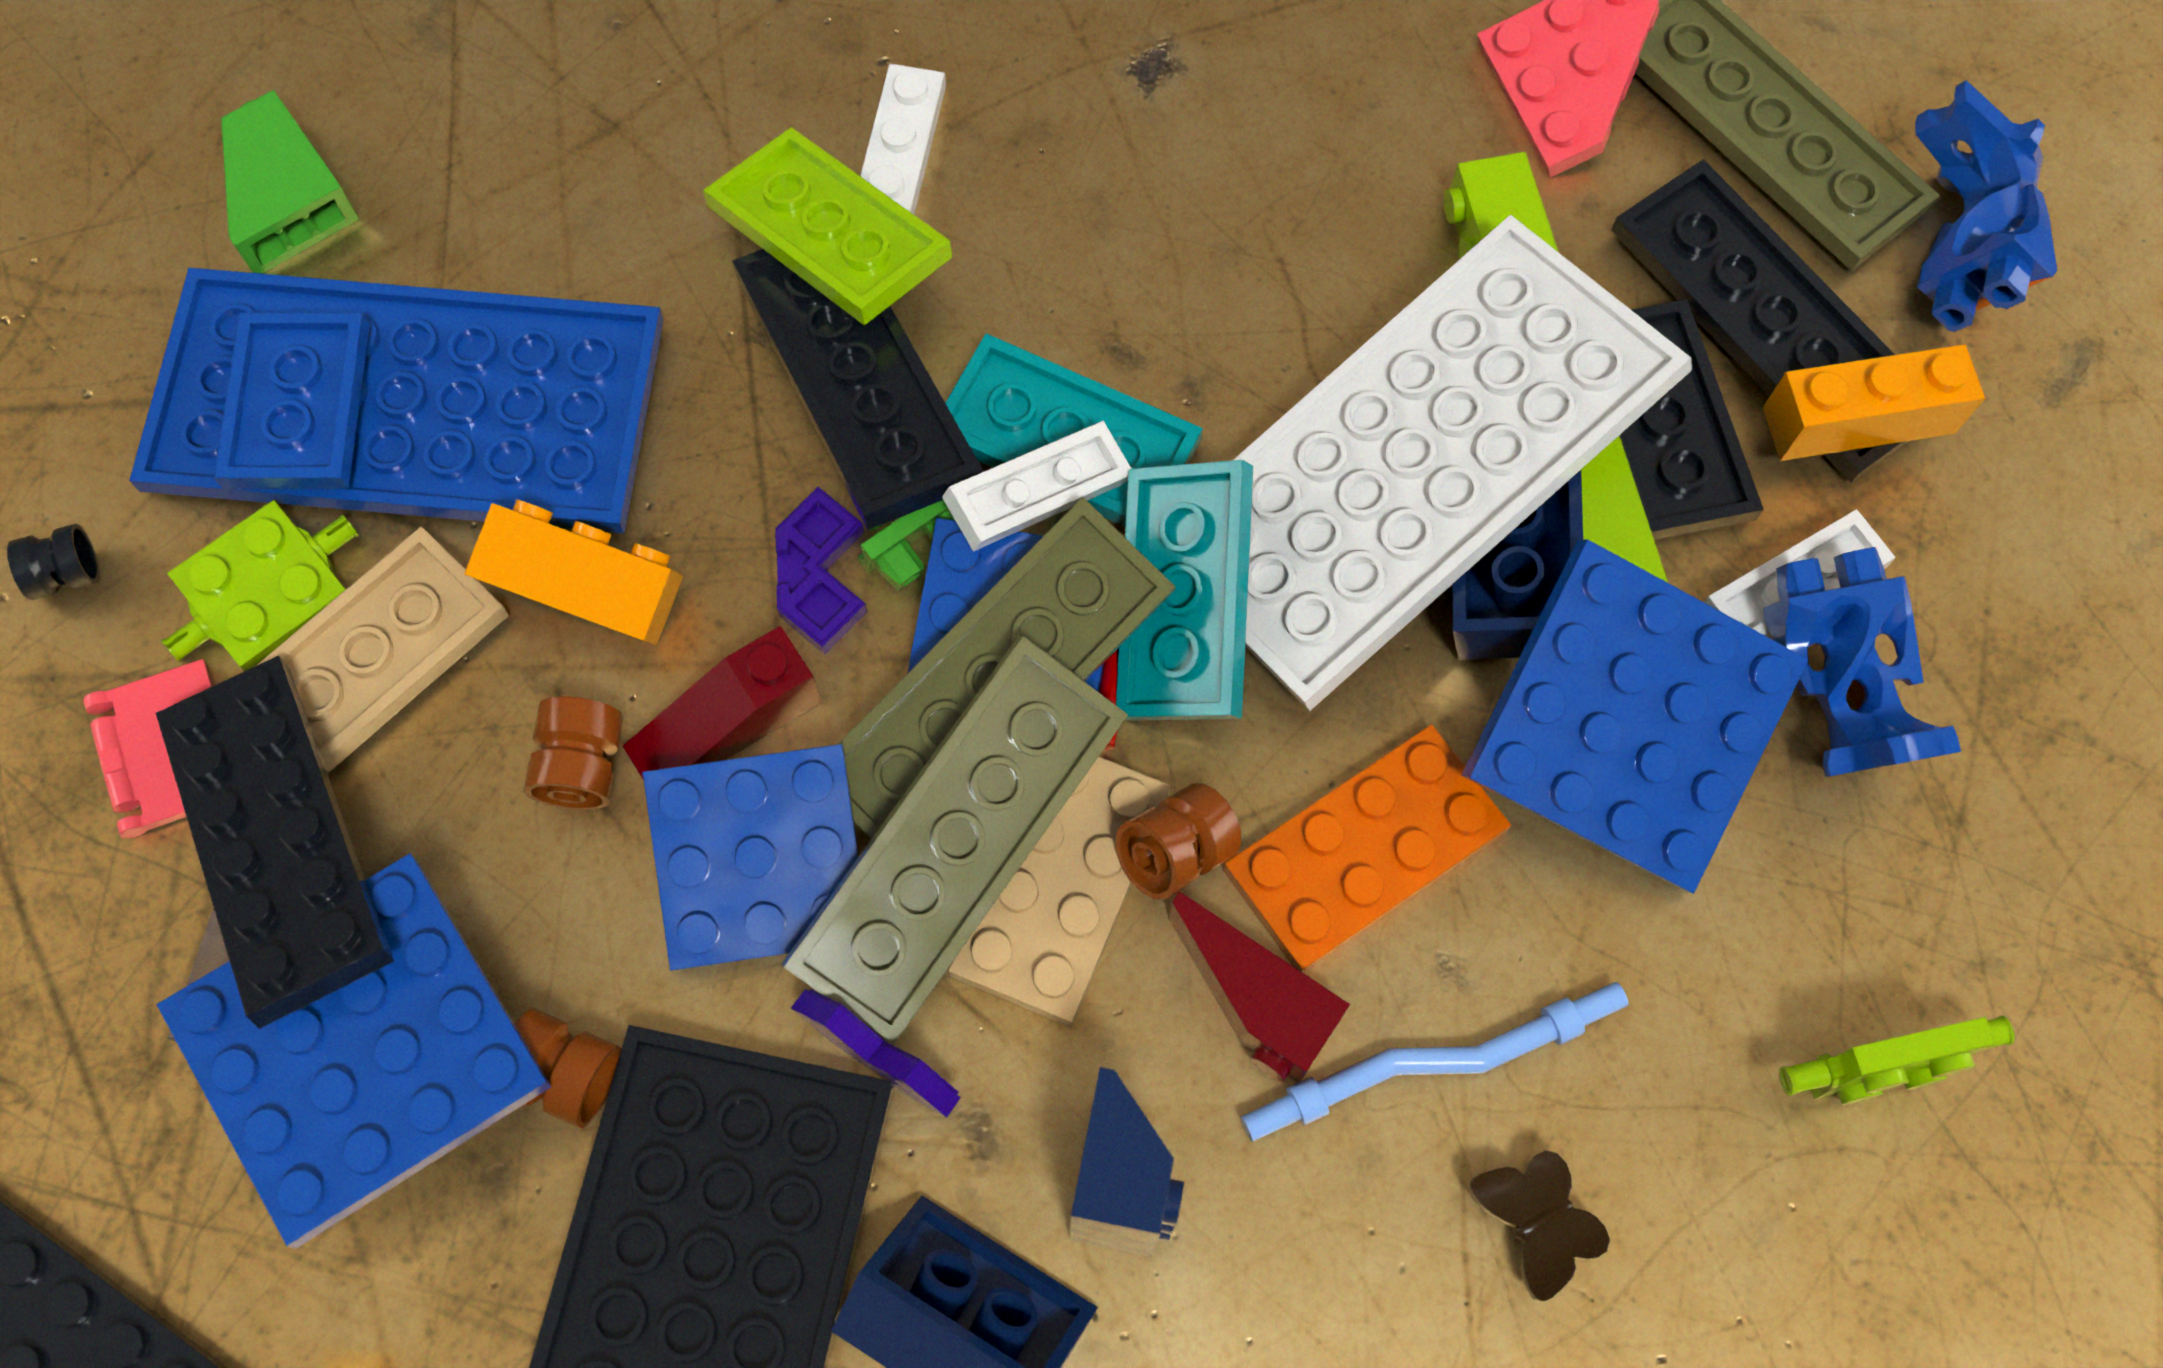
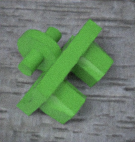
(891, 549)

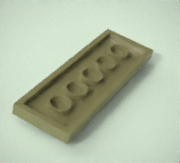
(1781, 129)
(1069, 595)
(955, 839)

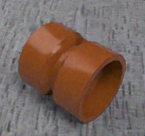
(574, 743)
(1178, 840)
(576, 1067)

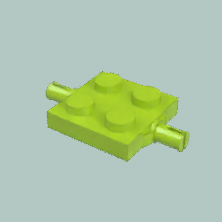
(257, 585)
(1903, 1060)

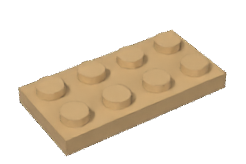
(385, 642)
(1062, 902)

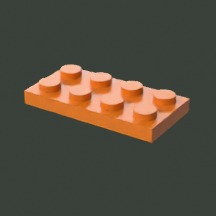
(1365, 849)

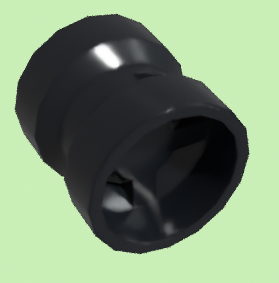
(53, 561)

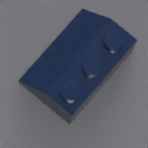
(1510, 585)
(1124, 1176)
(958, 1301)

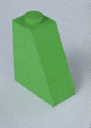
(277, 186)

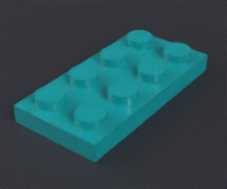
(1021, 402)
(1192, 648)

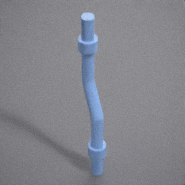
(1558, 1023)

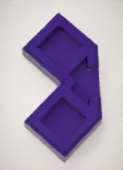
(806, 593)
(884, 1059)

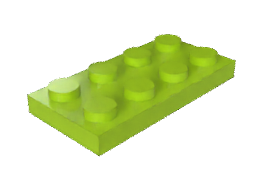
(828, 225)

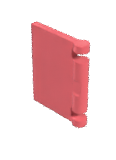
(134, 748)

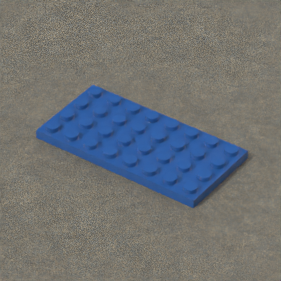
(457, 400)

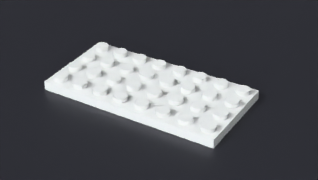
(1435, 450)

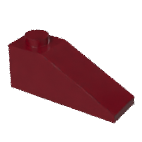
(729, 707)
(1265, 999)

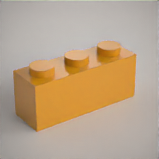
(1873, 402)
(575, 570)

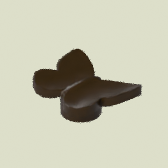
(1541, 1221)

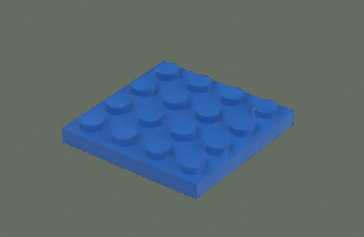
(1635, 716)
(365, 1078)

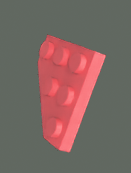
(1568, 71)

